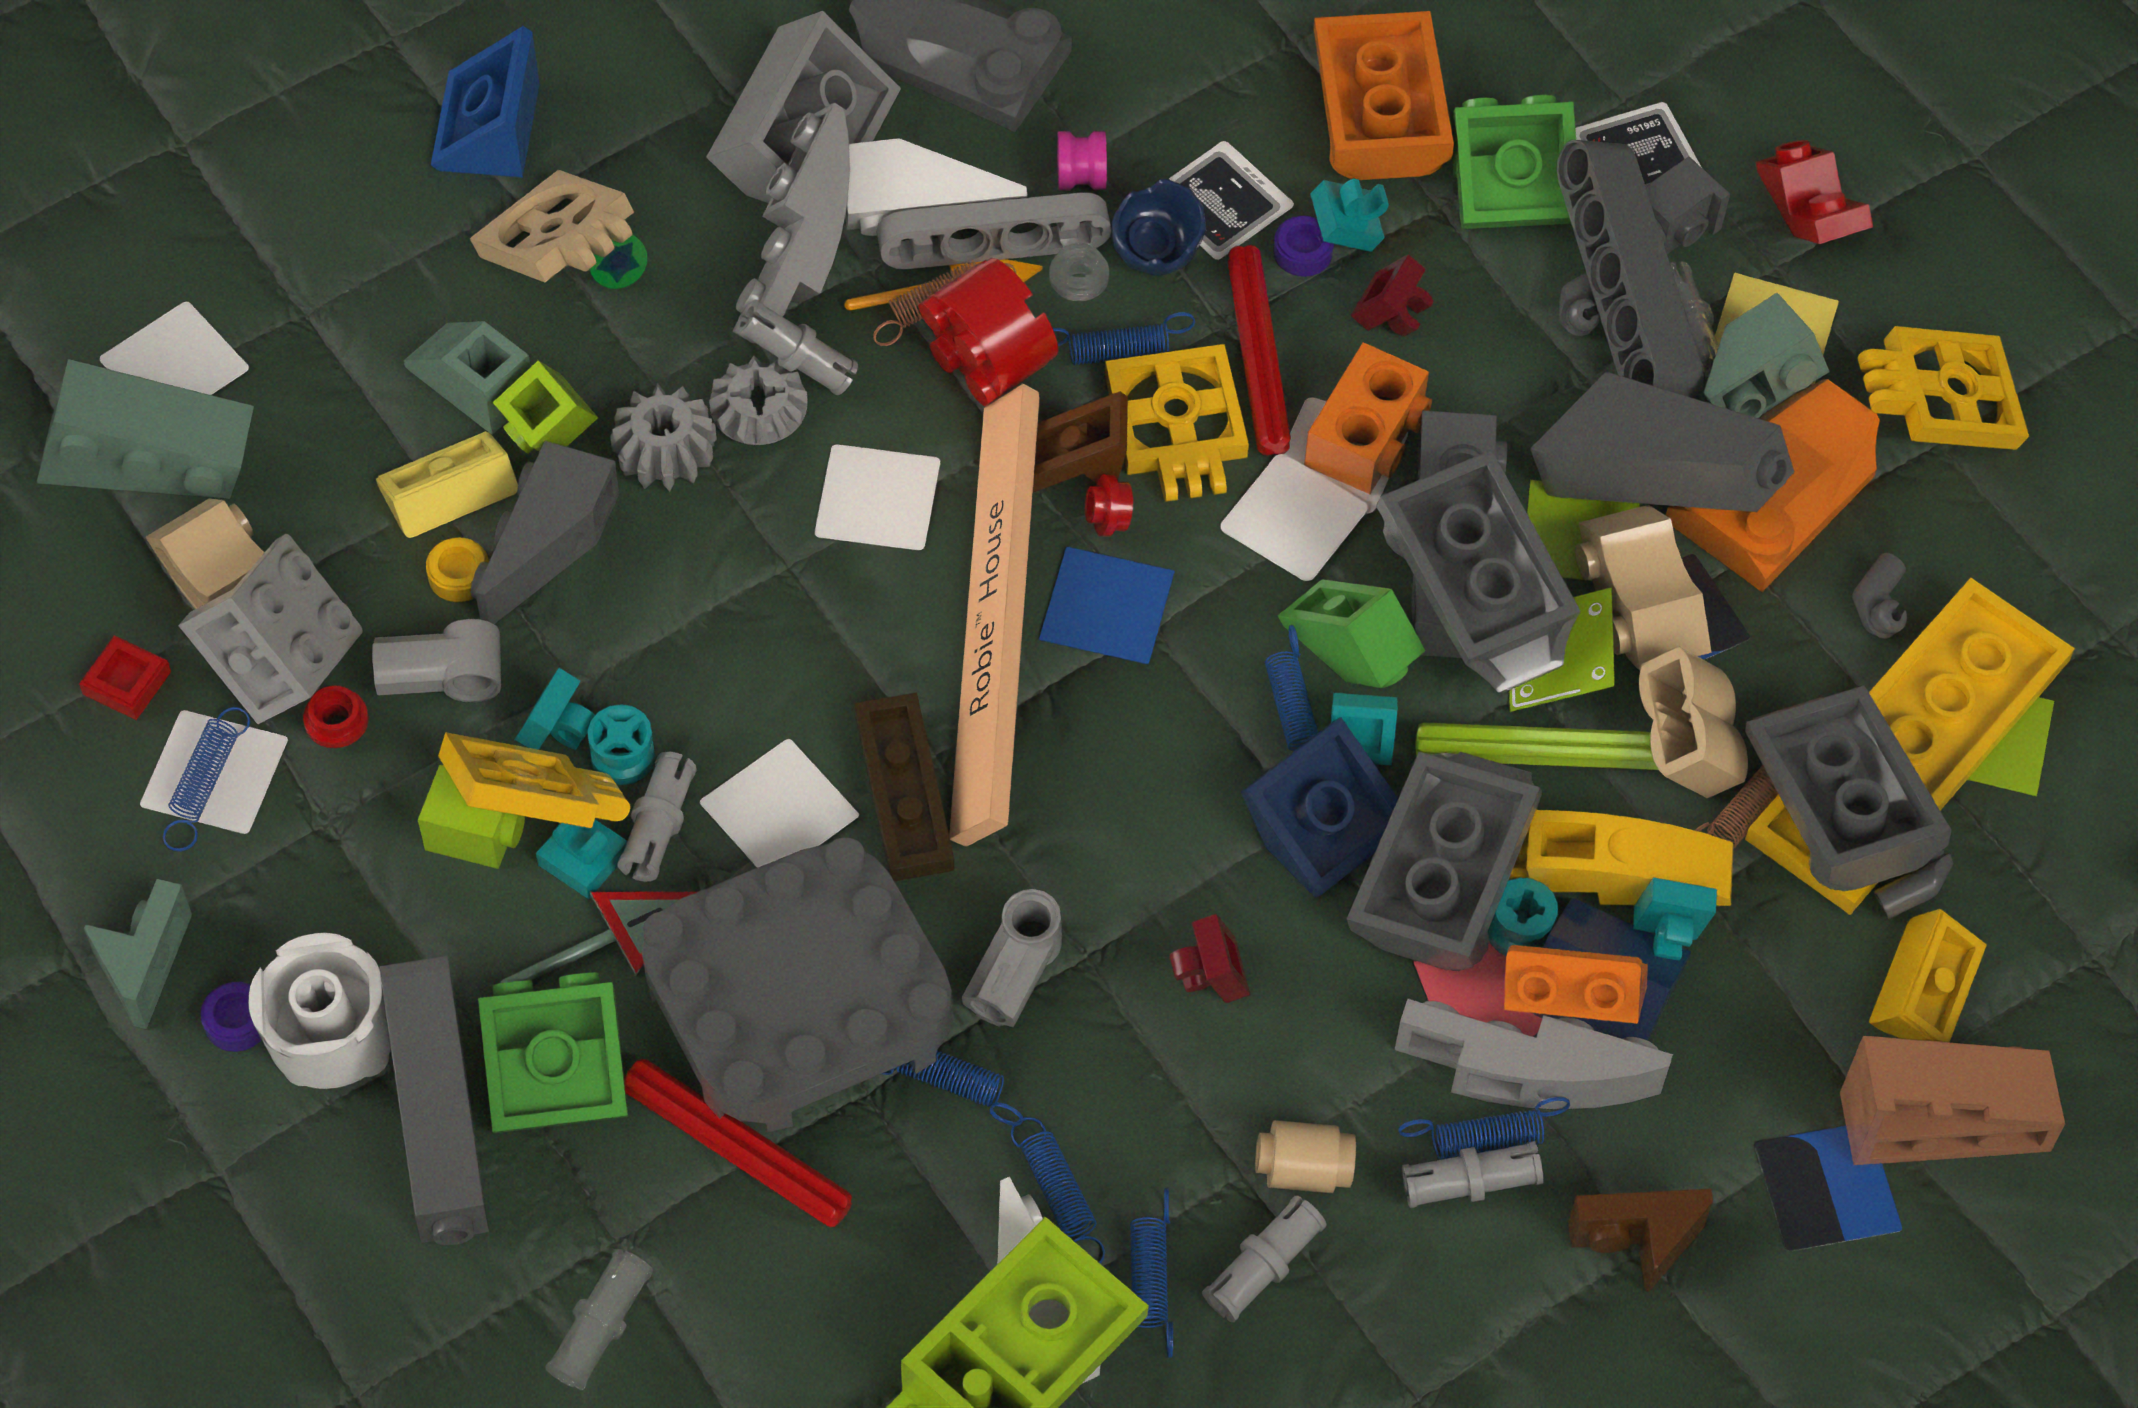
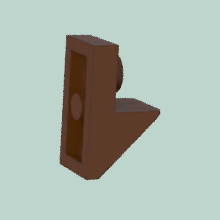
(1082, 442)
(1655, 1220)

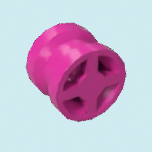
(1081, 160)

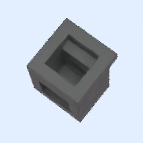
(1687, 204)

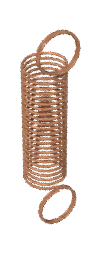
(920, 299)
(1764, 786)

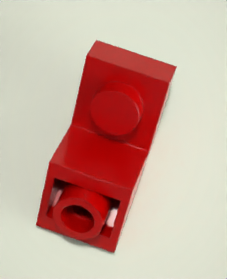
(1809, 193)

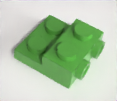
(1509, 161)
(552, 1053)

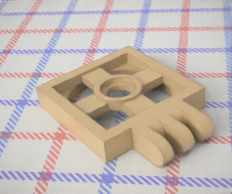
(572, 243)

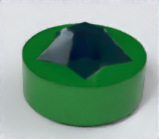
(622, 265)

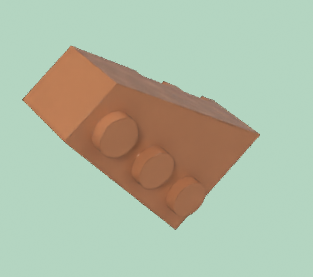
(1948, 1101)

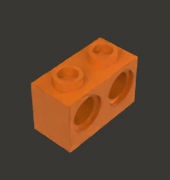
(1358, 415)

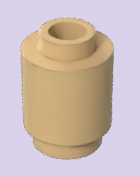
(1306, 1157)

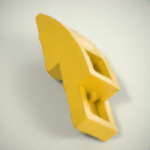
(1620, 856)

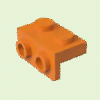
(1575, 984)

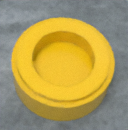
(453, 566)

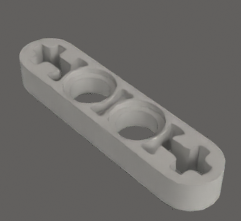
(994, 225)

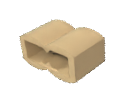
(1693, 722)

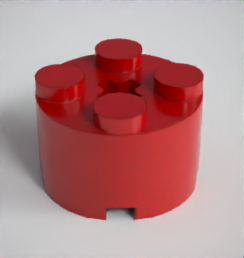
(988, 330)

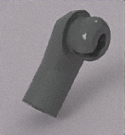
(1578, 307)
(1873, 597)
(1914, 887)

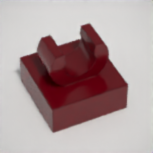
(1390, 294)
(1212, 962)

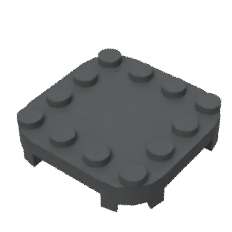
(797, 982)

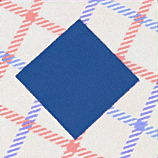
(1107, 605)

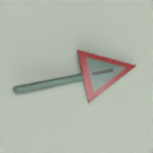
(624, 916)

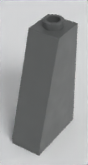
(1660, 450)
(434, 1100)

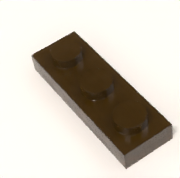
(904, 787)

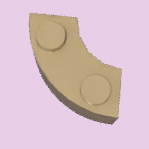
(206, 550)
(1651, 590)

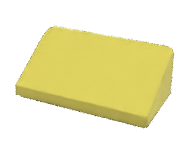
(448, 484)

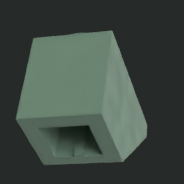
(1764, 359)
(470, 368)

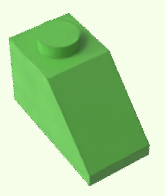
(1355, 631)

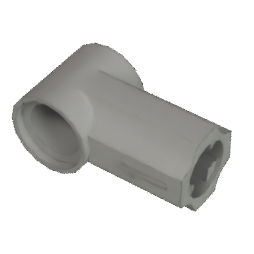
(459, 662)
(1015, 960)

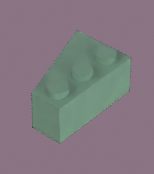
(142, 436)

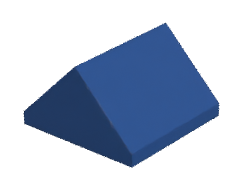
(489, 110)

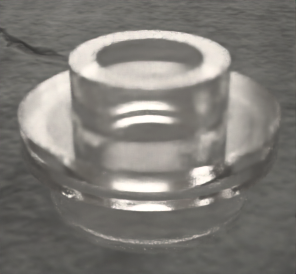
(1079, 259)

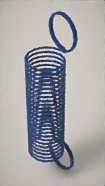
(1142, 334)
(1289, 690)
(225, 735)
(986, 1080)
(1512, 1138)
(1040, 1156)
(1148, 1268)

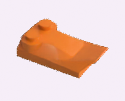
(1383, 95)
(1832, 460)

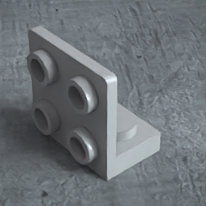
(274, 631)

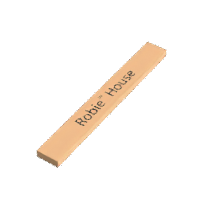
(995, 617)

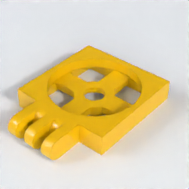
(1901, 387)
(1186, 455)
(523, 775)

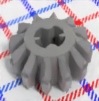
(663, 437)

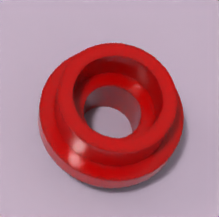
(1109, 505)
(333, 702)

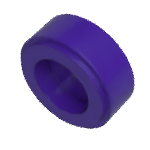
(1301, 247)
(228, 1018)

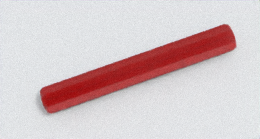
(1259, 350)
(738, 1143)

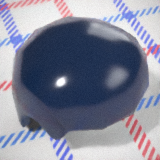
(1159, 228)

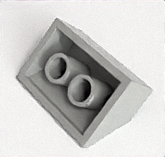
(800, 72)

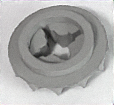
(735, 412)

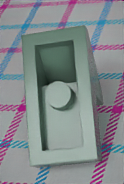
(141, 961)

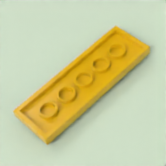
(1947, 707)

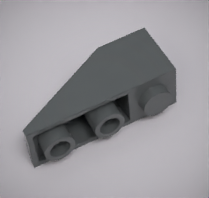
(554, 522)

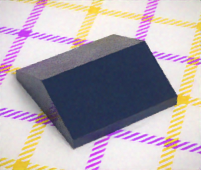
(1322, 808)
(1595, 931)

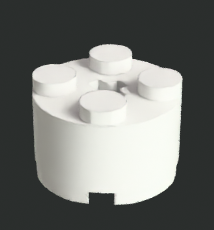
(322, 1012)

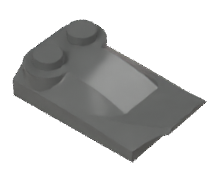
(966, 51)
(1483, 570)
(1849, 789)
(1445, 860)

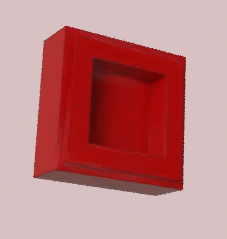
(125, 677)

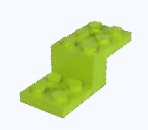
(993, 1351)

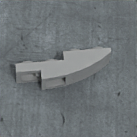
(810, 210)
(1515, 1069)

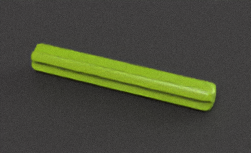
(1539, 745)

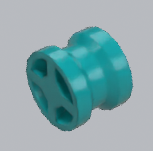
(621, 728)
(1516, 929)

